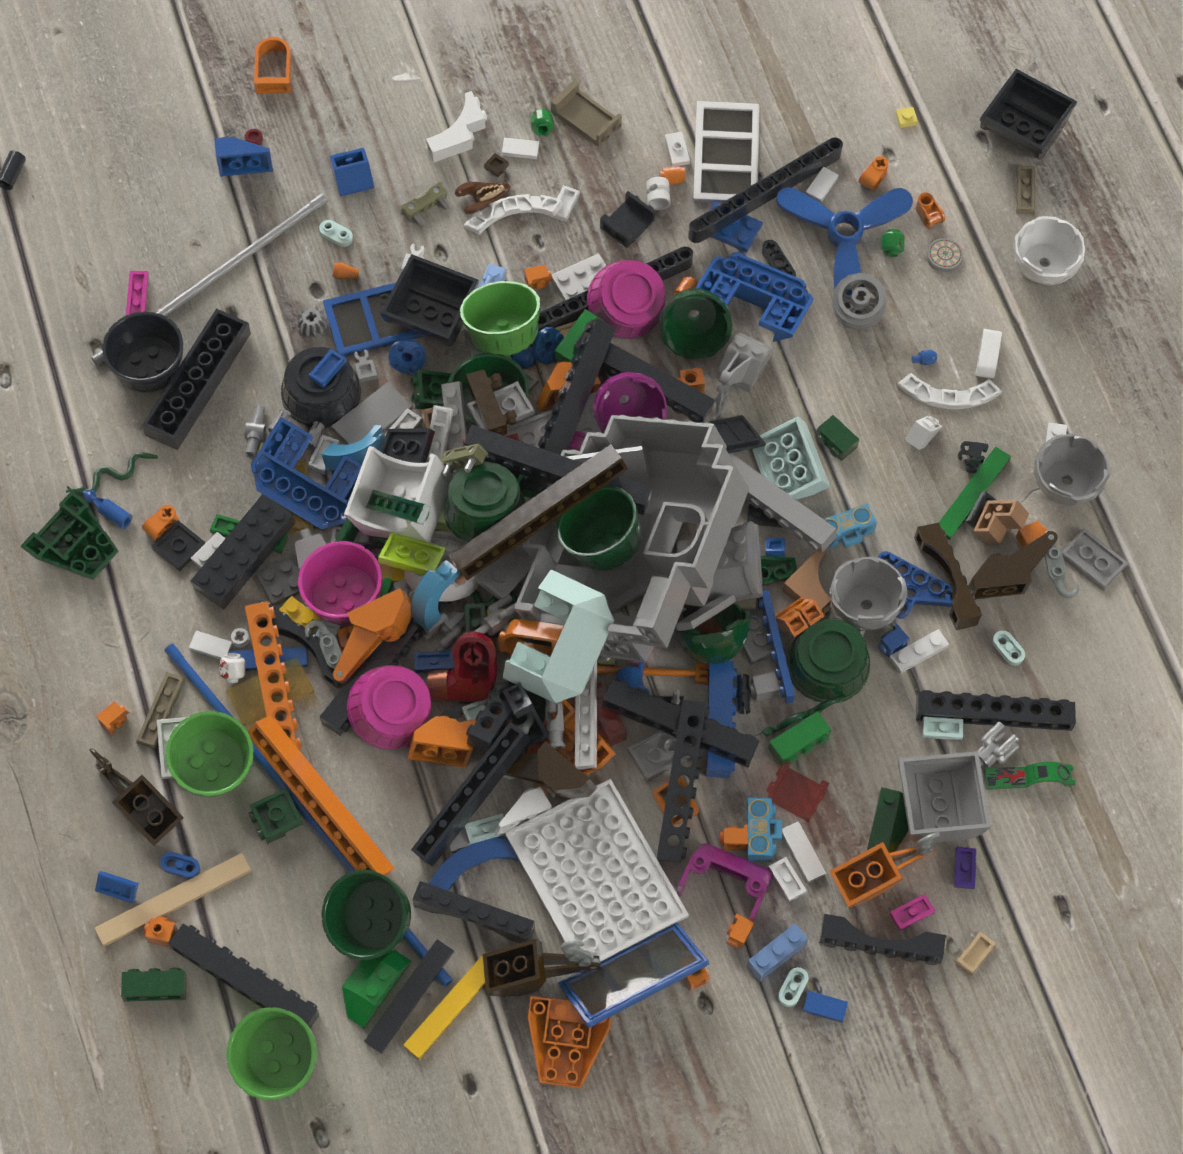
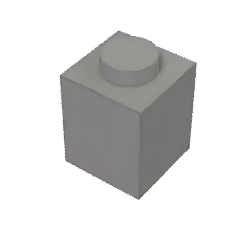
(764, 686)

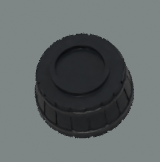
(143, 350)
(311, 402)

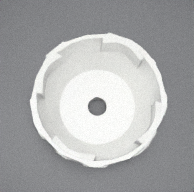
(1052, 242)

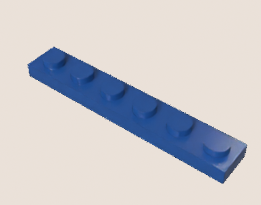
(777, 653)

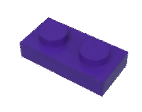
(965, 868)

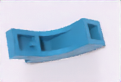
(357, 451)
(428, 592)

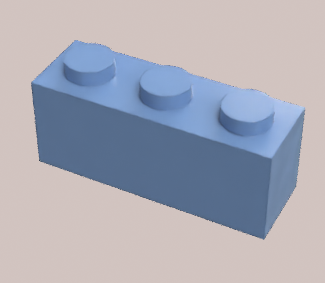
(777, 952)

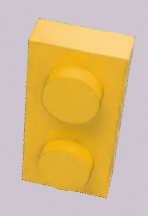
(298, 613)

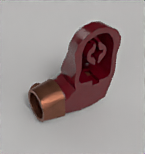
(473, 671)

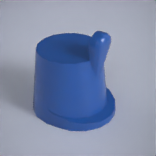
(632, 676)

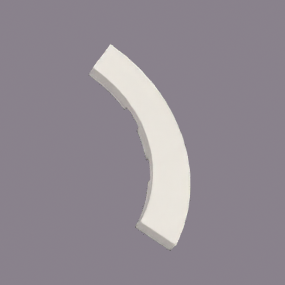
(510, 206)
(948, 398)

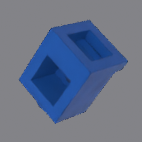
(893, 641)

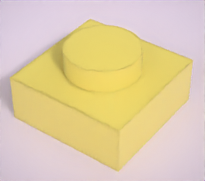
(906, 117)

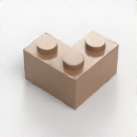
(997, 518)

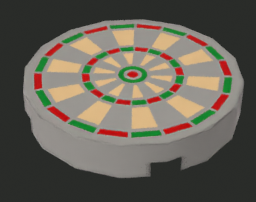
(945, 254)

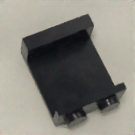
(628, 220)
(522, 705)

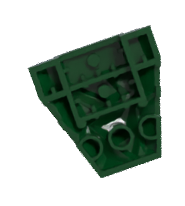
(73, 540)

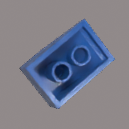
(241, 157)

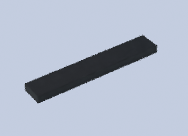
(409, 996)

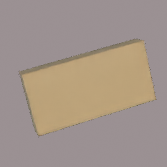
(975, 953)

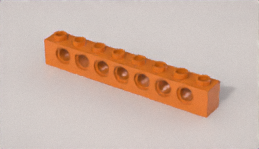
(255, 614)

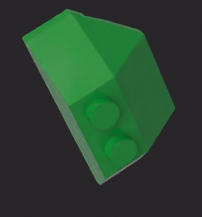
(371, 984)

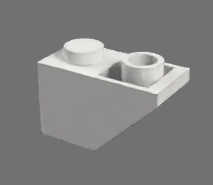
(923, 432)

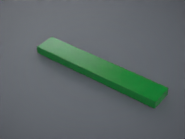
(967, 498)

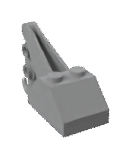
(740, 367)

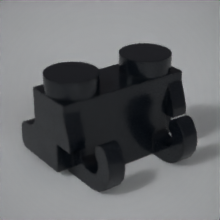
(973, 454)

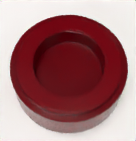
(254, 136)

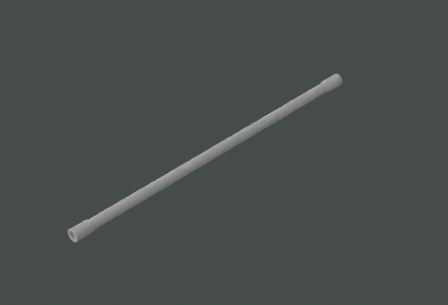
(312, 206)

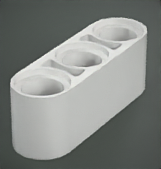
(988, 353)

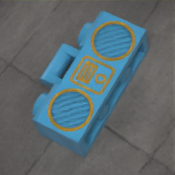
(852, 523)
(759, 821)

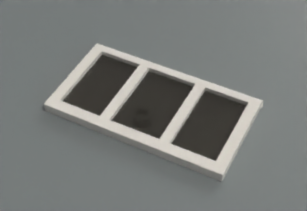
(725, 149)

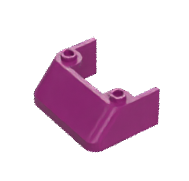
(754, 875)

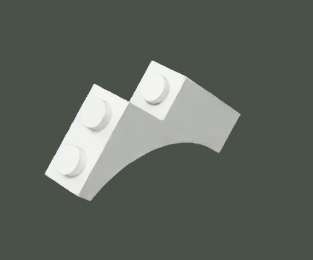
(460, 135)

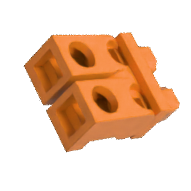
(795, 615)

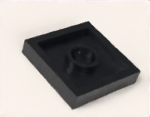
(178, 545)

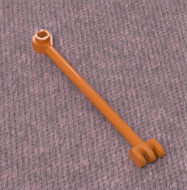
(697, 673)

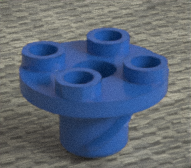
(546, 344)
(406, 356)

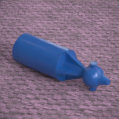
(109, 510)

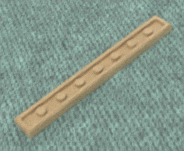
(173, 899)

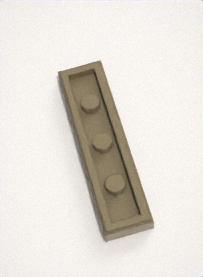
(160, 709)

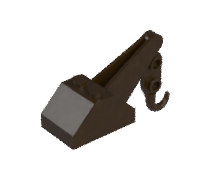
(141, 803)

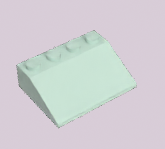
(791, 460)

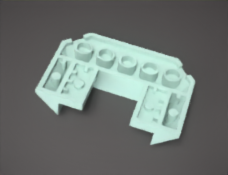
(577, 647)

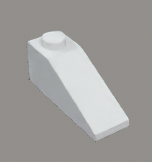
(529, 805)

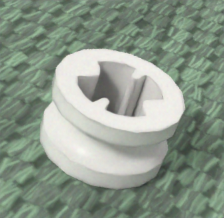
(240, 631)

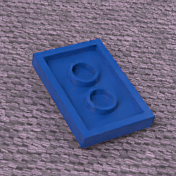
(740, 233)

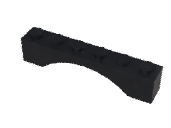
(297, 632)
(448, 903)
(840, 932)

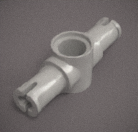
(255, 431)

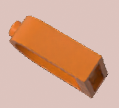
(272, 85)
(531, 630)

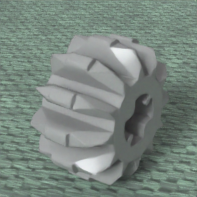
(311, 321)

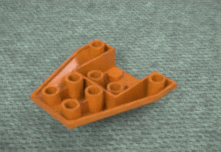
(563, 1042)

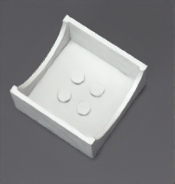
(403, 479)

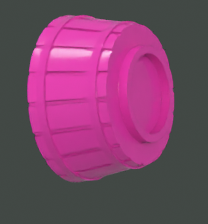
(627, 297)
(339, 580)
(388, 706)

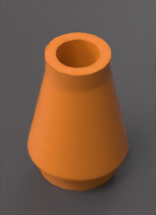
(344, 271)

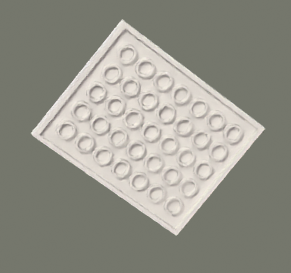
(596, 873)

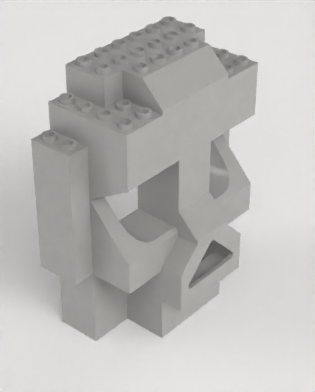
(690, 484)

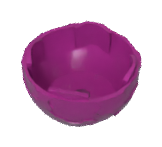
(644, 398)

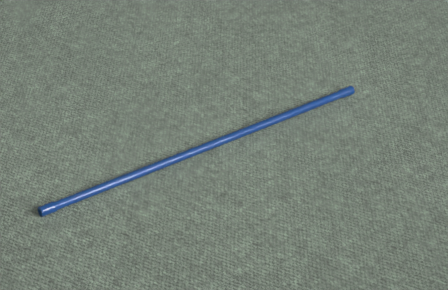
(178, 658)

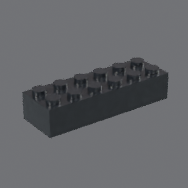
(243, 551)

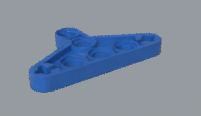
(923, 590)

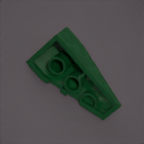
(777, 568)
(889, 820)

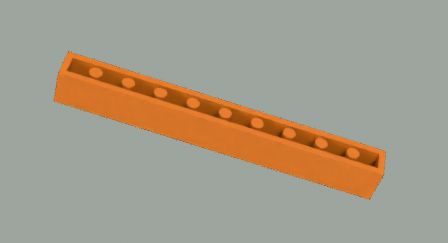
(317, 797)

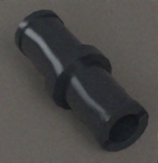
(743, 694)

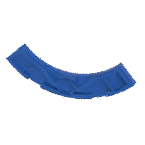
(471, 856)

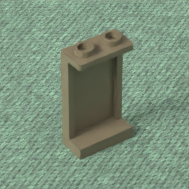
(585, 114)

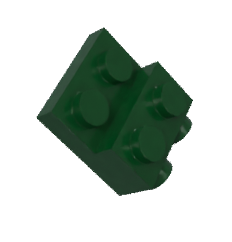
(428, 388)
(275, 816)

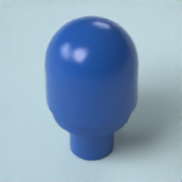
(925, 357)

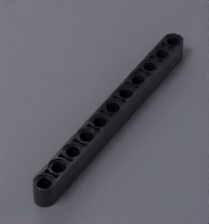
(764, 190)
(579, 301)

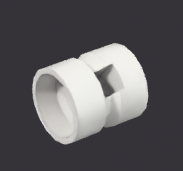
(658, 193)

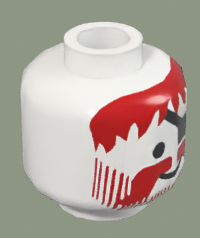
(232, 667)

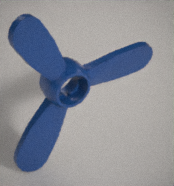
(876, 213)

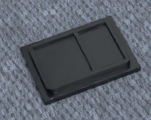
(738, 434)

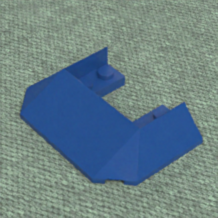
(761, 285)
(295, 491)

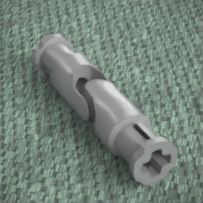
(556, 726)

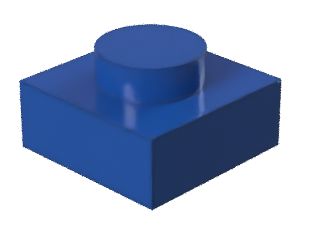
(775, 547)

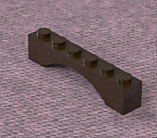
(933, 544)

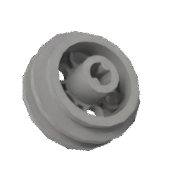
(860, 285)

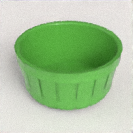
(501, 317)
(209, 753)
(271, 1053)

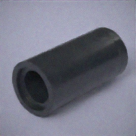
(11, 169)

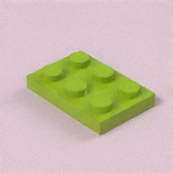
(411, 554)

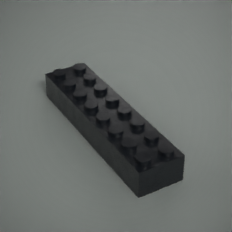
(196, 379)

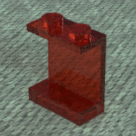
(796, 792)

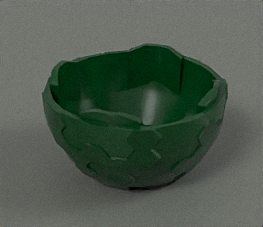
(698, 335)
(718, 646)

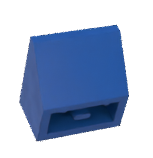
(351, 171)

